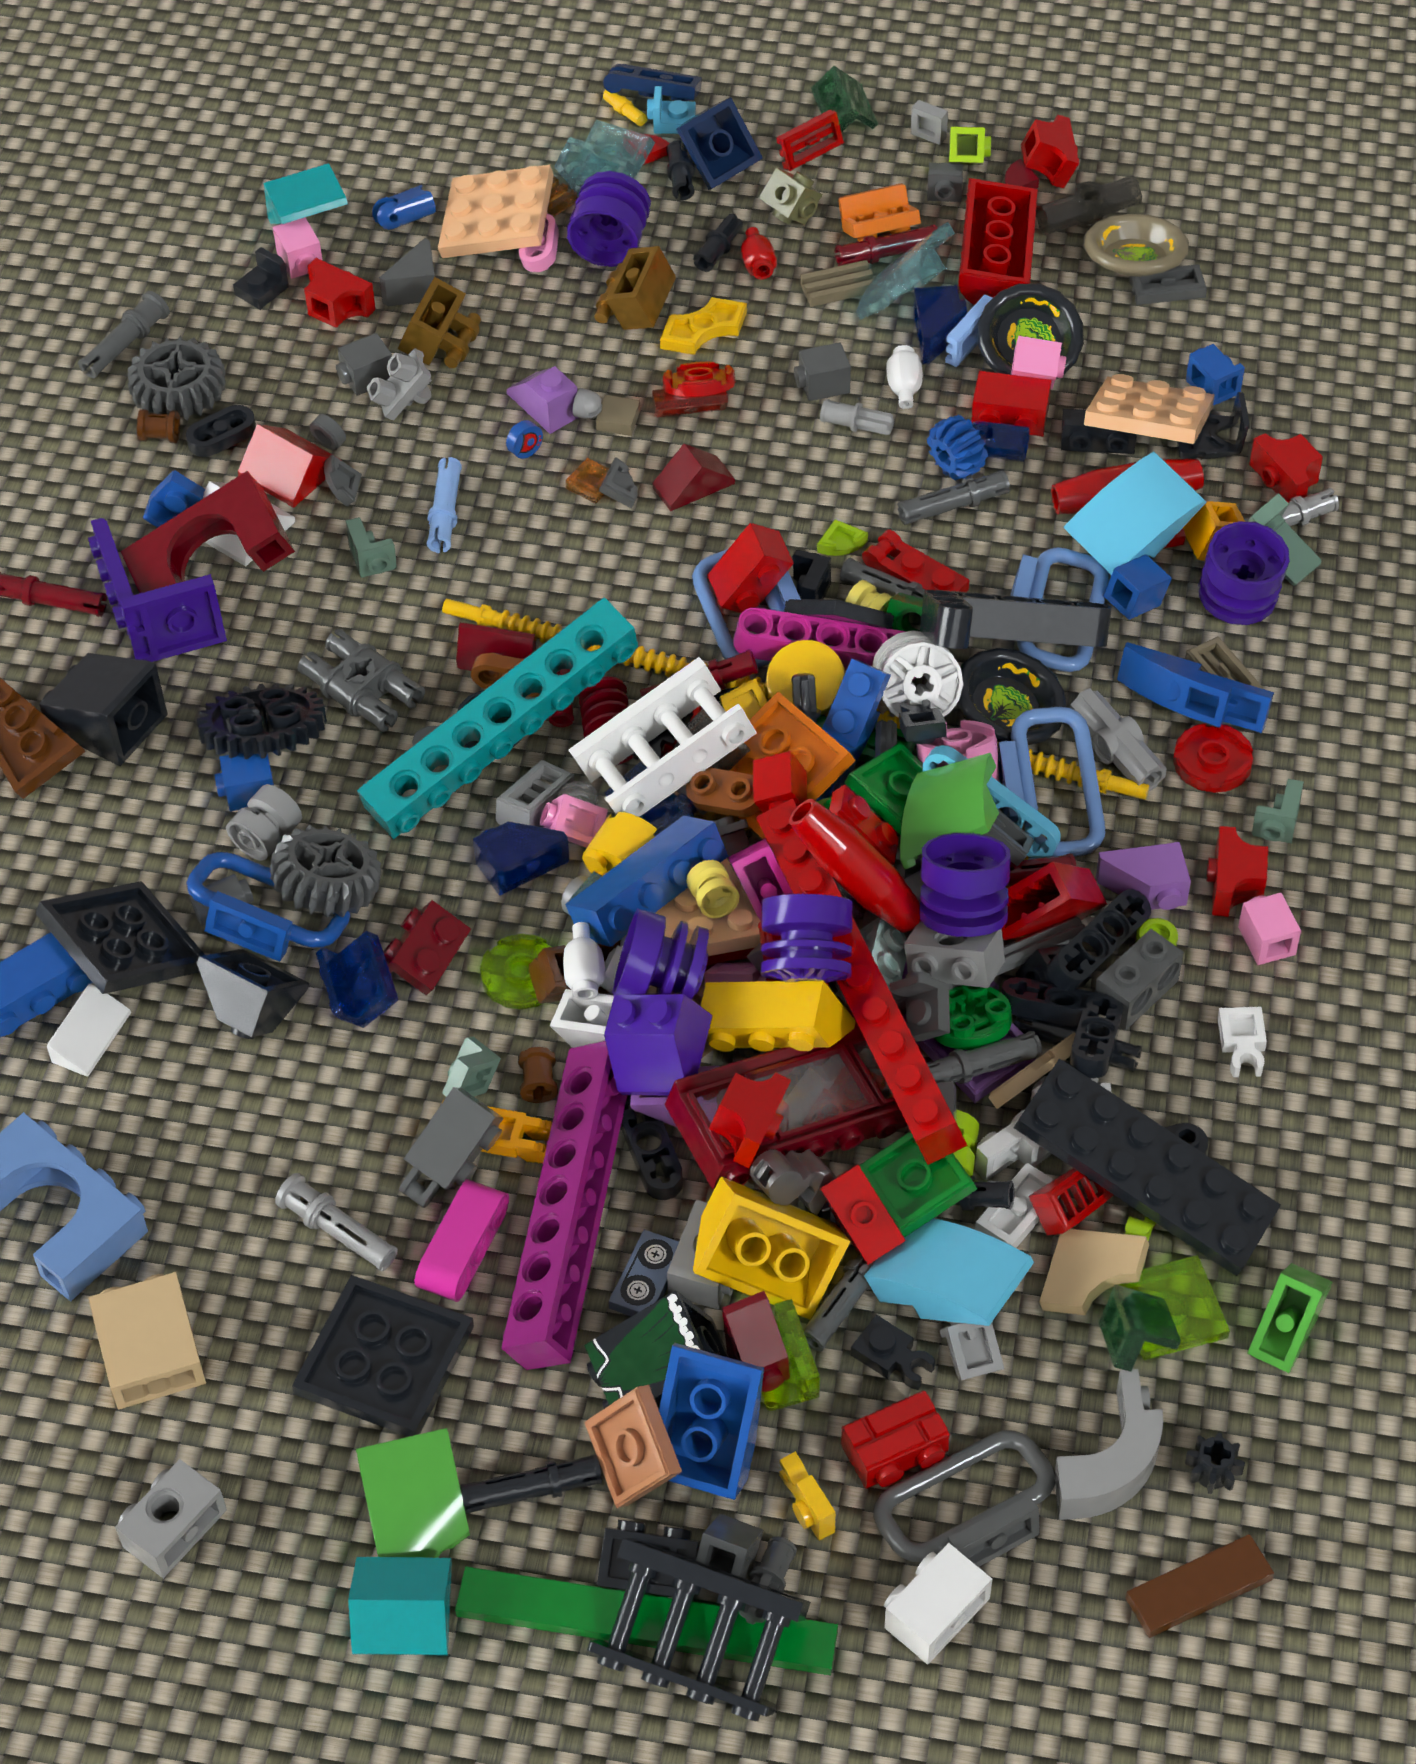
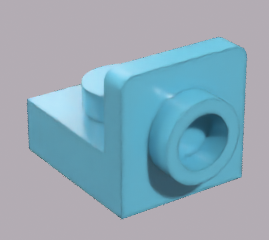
(668, 114)

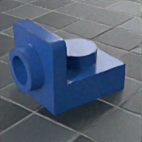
(171, 498)

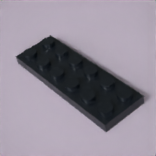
(1148, 1167)

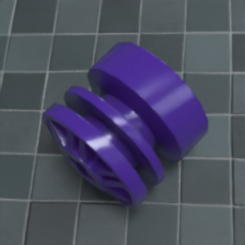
(608, 218)
(1243, 573)
(964, 884)
(807, 935)
(660, 961)

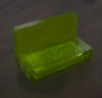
(804, 1376)

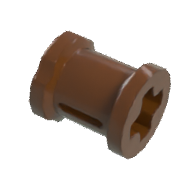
(158, 426)
(537, 1075)

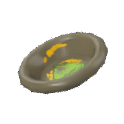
(1136, 244)

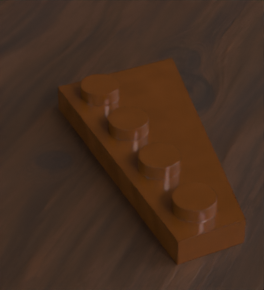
(30, 743)

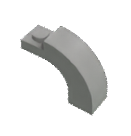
(1110, 1478)

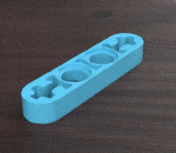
(1005, 798)

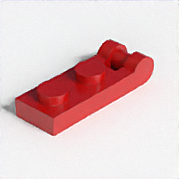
(912, 565)

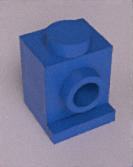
(1214, 373)

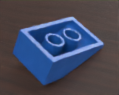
(711, 1418)

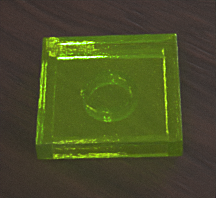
(1189, 1302)

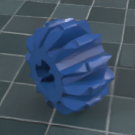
(957, 447)

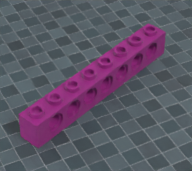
(566, 1212)

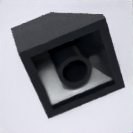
(249, 991)

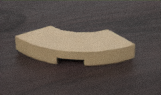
(1031, 1072)

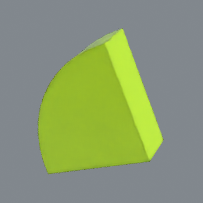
(841, 539)

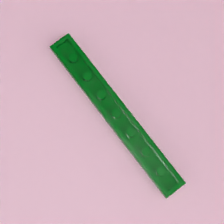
(593, 1611)

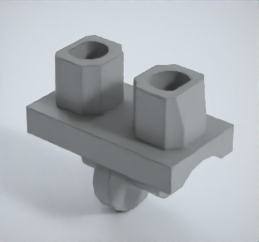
(405, 385)

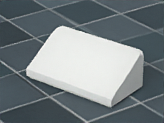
(87, 1031)

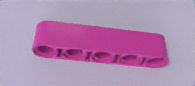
(776, 627)

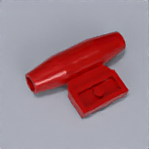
(1076, 492)
(858, 855)

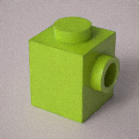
(969, 145)

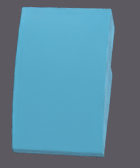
(1135, 513)
(949, 1273)

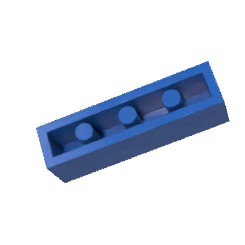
(646, 878)
(36, 981)

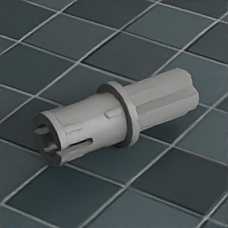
(856, 417)

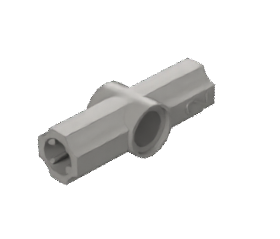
(1118, 740)

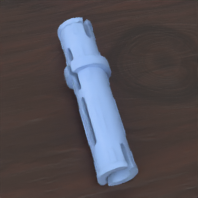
(442, 515)

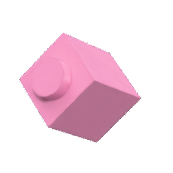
(297, 246)
(1038, 359)
(1269, 928)

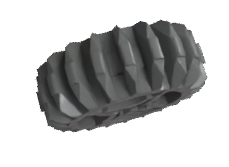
(176, 377)
(325, 871)

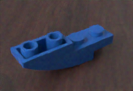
(1192, 692)
(855, 712)

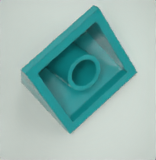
(303, 194)
(400, 1606)

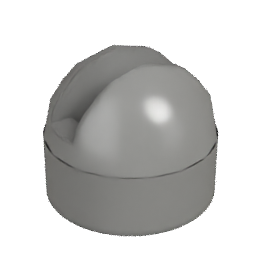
(586, 404)

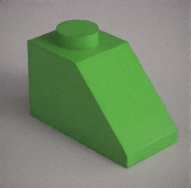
(1289, 1317)

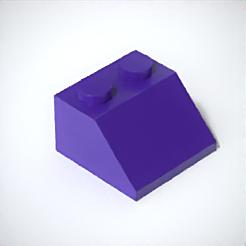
(655, 1041)

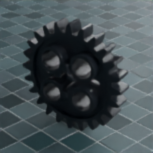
(236, 722)

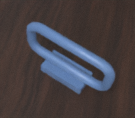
(1031, 582)
(775, 600)
(1017, 775)

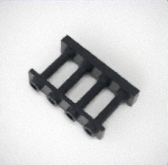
(733, 1596)

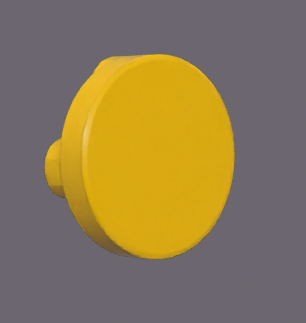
(811, 658)

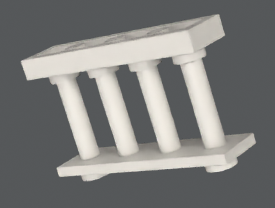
(648, 718)

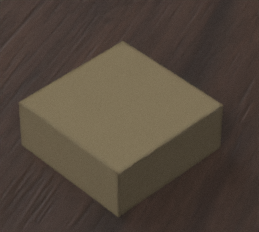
(618, 415)

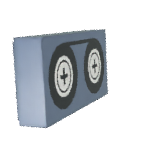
(644, 1275)

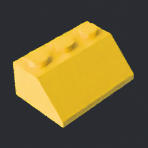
(774, 1015)
(767, 1247)

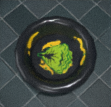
(1032, 313)
(1005, 684)

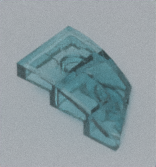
(604, 150)
(904, 274)

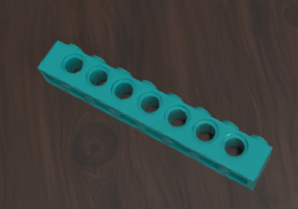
(504, 698)

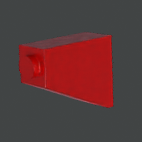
(1051, 897)

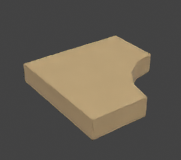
(1088, 1265)

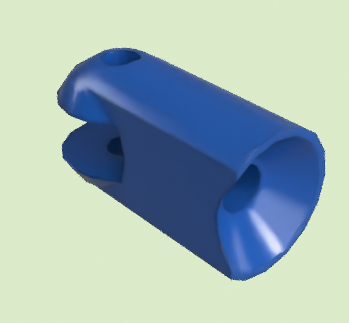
(403, 208)

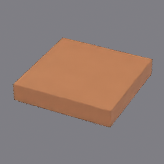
(633, 1446)

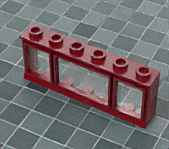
(830, 1104)

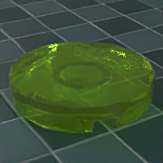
(506, 971)

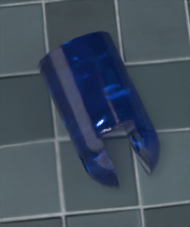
(1004, 440)

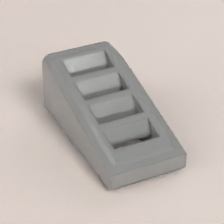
(529, 788)

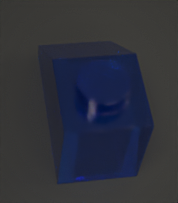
(935, 316)
(518, 854)

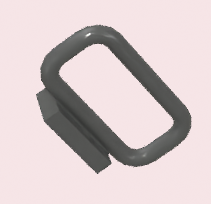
(986, 1533)

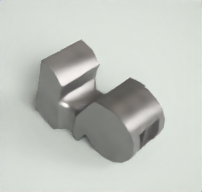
(792, 1177)

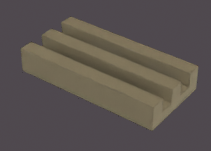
(836, 283)
(1202, 655)

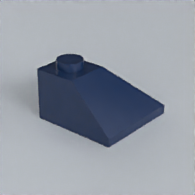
(719, 143)

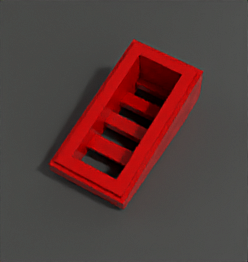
(1050, 1210)

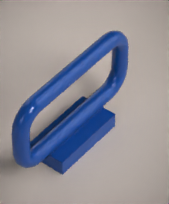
(246, 923)

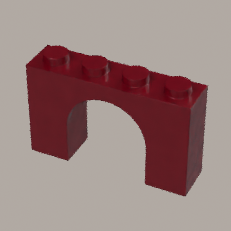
(233, 509)

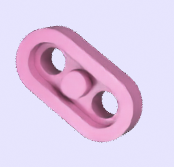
(542, 257)

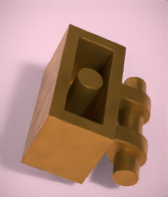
(637, 289)
(431, 323)

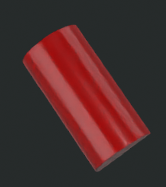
(996, 238)

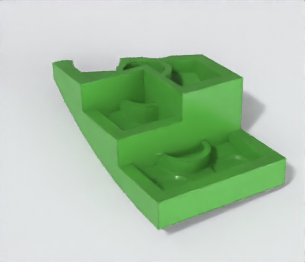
(947, 802)
(413, 1495)

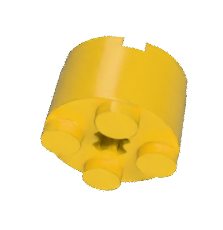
(616, 841)

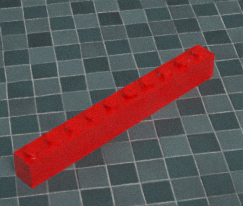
(871, 1003)

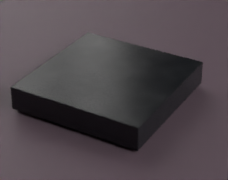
(840, 611)

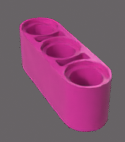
(462, 1240)

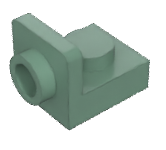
(369, 555)
(1280, 821)
(472, 1068)

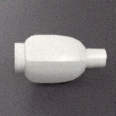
(904, 374)
(583, 963)

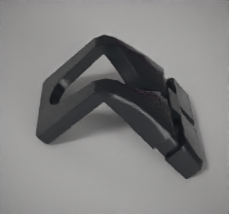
(1209, 444)

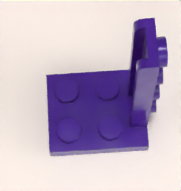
(162, 619)

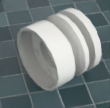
(912, 656)

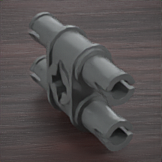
(361, 680)

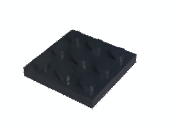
(121, 936)
(383, 1356)

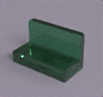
(845, 96)
(1131, 1320)

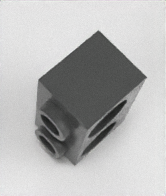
(1141, 975)

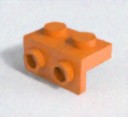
(877, 212)

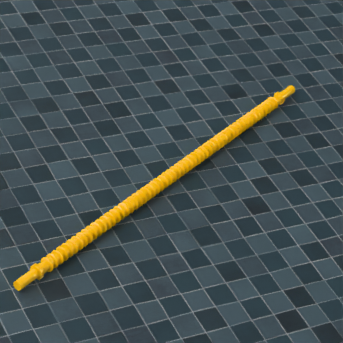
(670, 665)

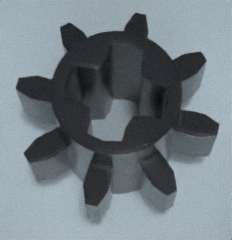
(1216, 1450)

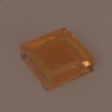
(587, 480)

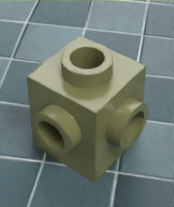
(791, 196)

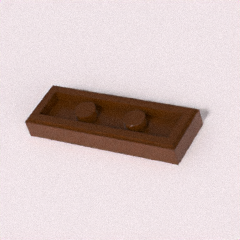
(1199, 1585)

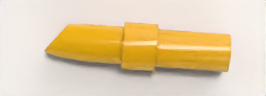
(625, 107)

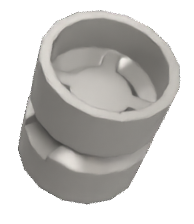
(264, 822)

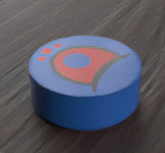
(524, 439)

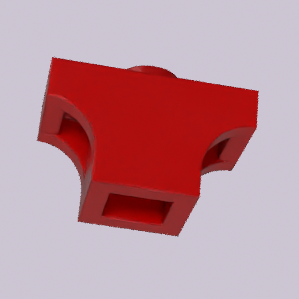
(1051, 150)
(337, 294)
(1286, 464)
(1236, 871)
(750, 1114)
(861, 1214)

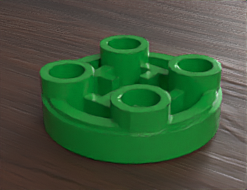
(976, 1017)

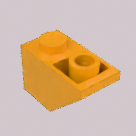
(1207, 522)

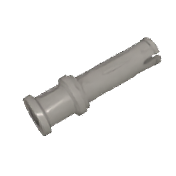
(317, 1215)

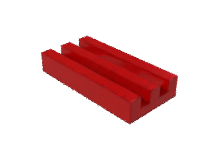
(791, 139)

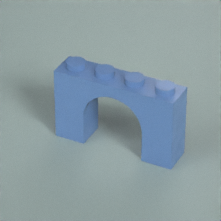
(105, 1219)

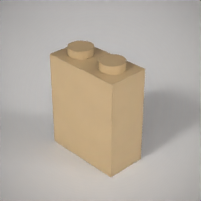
(146, 1340)

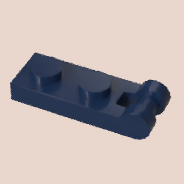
(644, 80)

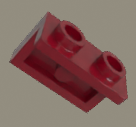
(426, 946)

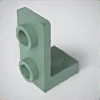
(1301, 556)

